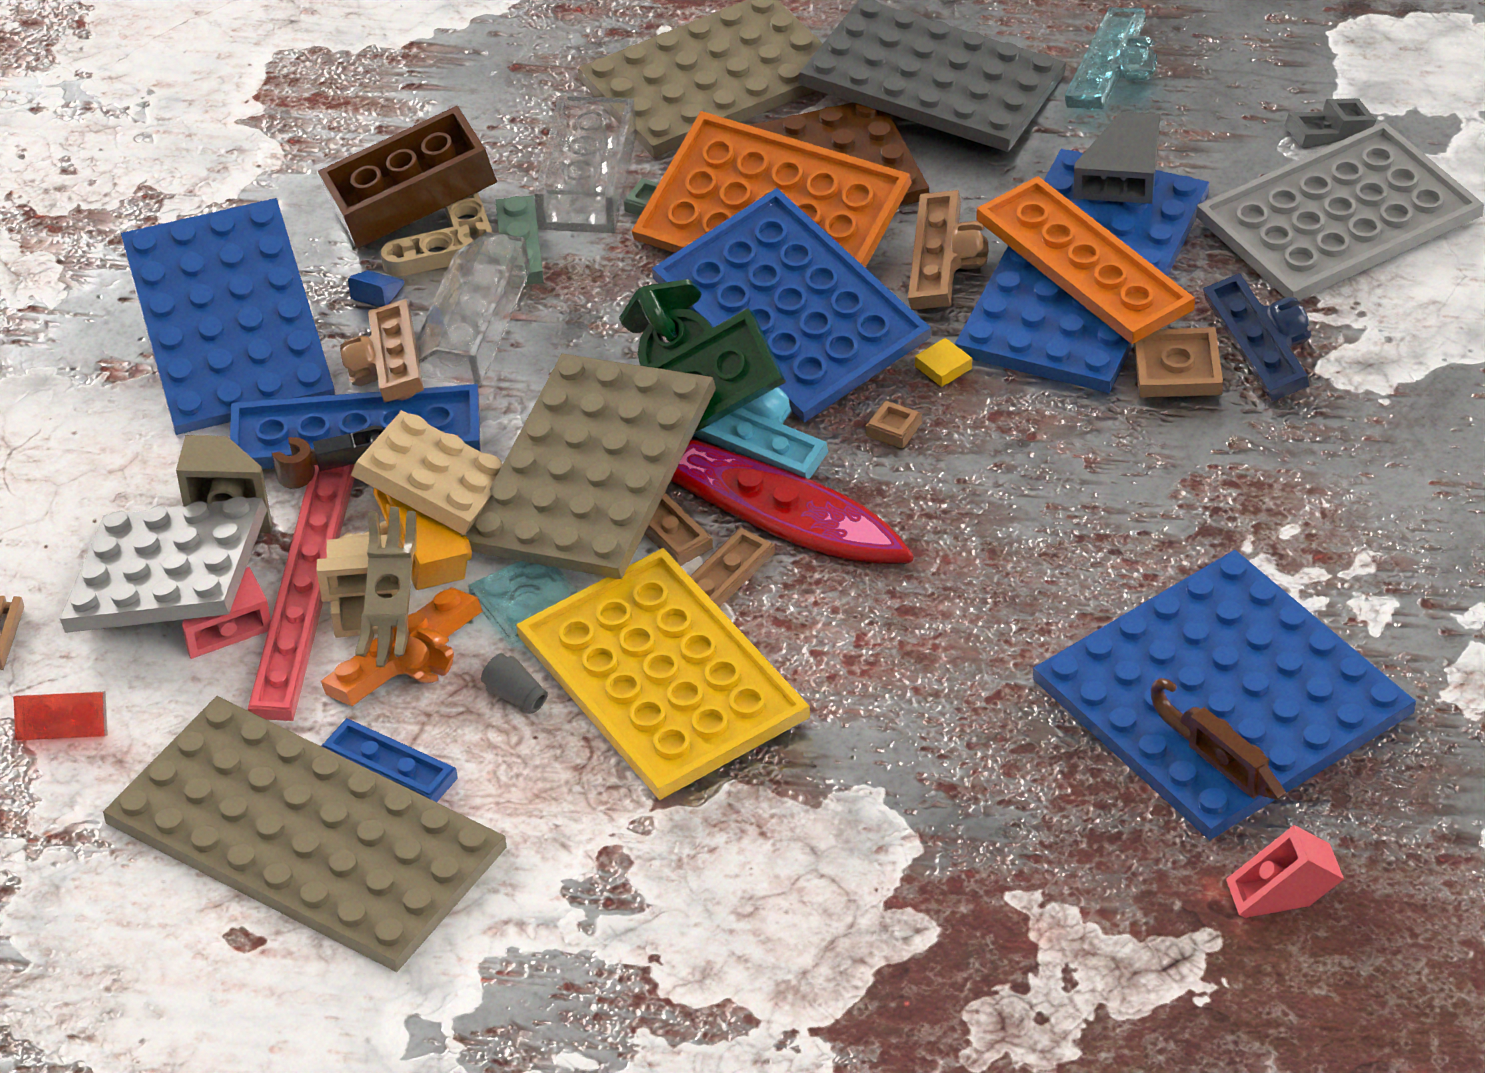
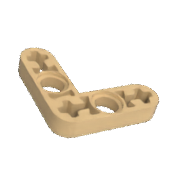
(451, 238)

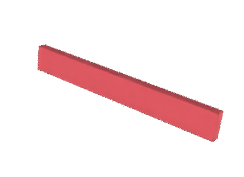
(299, 596)

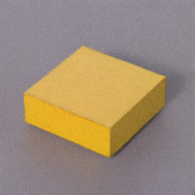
(943, 362)

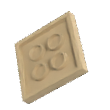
(429, 471)

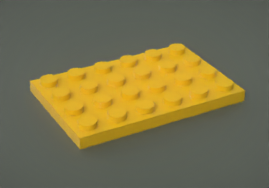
(663, 673)

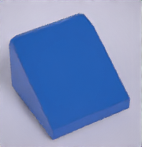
(374, 287)

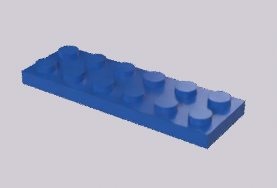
(266, 424)

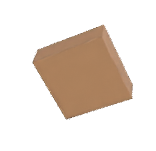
(893, 424)

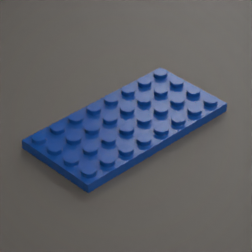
(1040, 328)

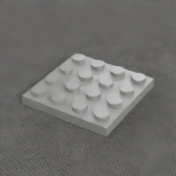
(164, 564)

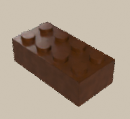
(407, 176)

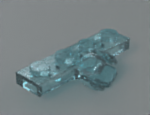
(1112, 55)

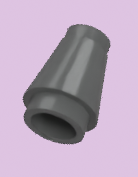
(513, 683)

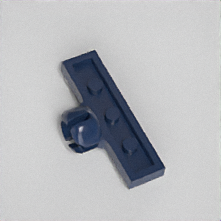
(1263, 334)

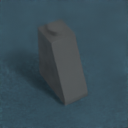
(1121, 161)

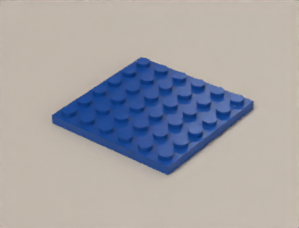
(1245, 657)

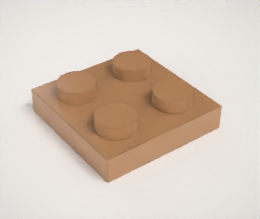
(1179, 363)

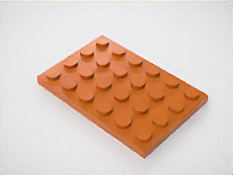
(735, 164)

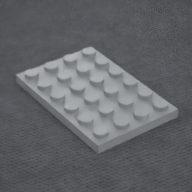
(1339, 211)

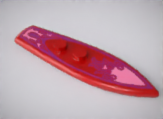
(789, 505)

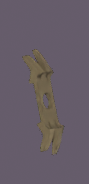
(386, 562)

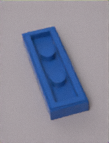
(392, 759)

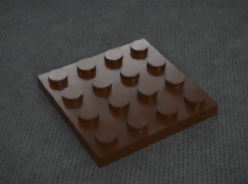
(857, 133)

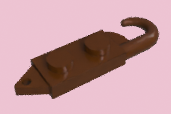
(1218, 744)

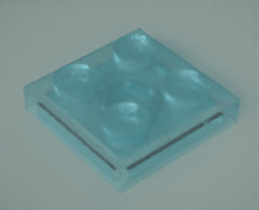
(518, 594)

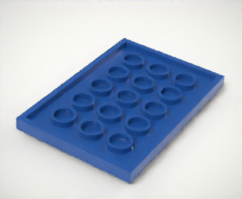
(811, 297)
(225, 313)

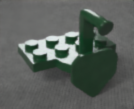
(730, 352)

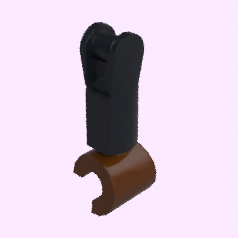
(328, 454)

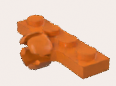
(423, 654)

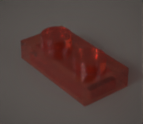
(60, 715)

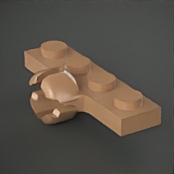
(942, 248)
(387, 355)

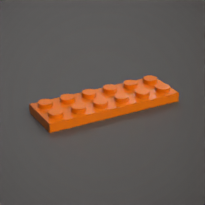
(1085, 259)

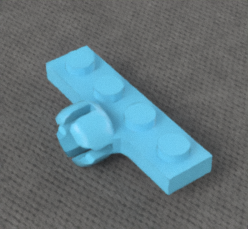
(760, 434)

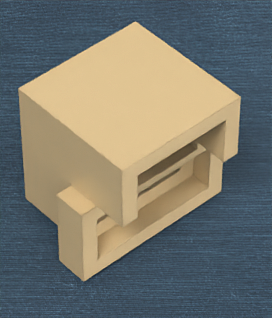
(343, 583)

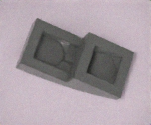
(1335, 123)

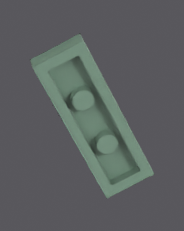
(518, 218)

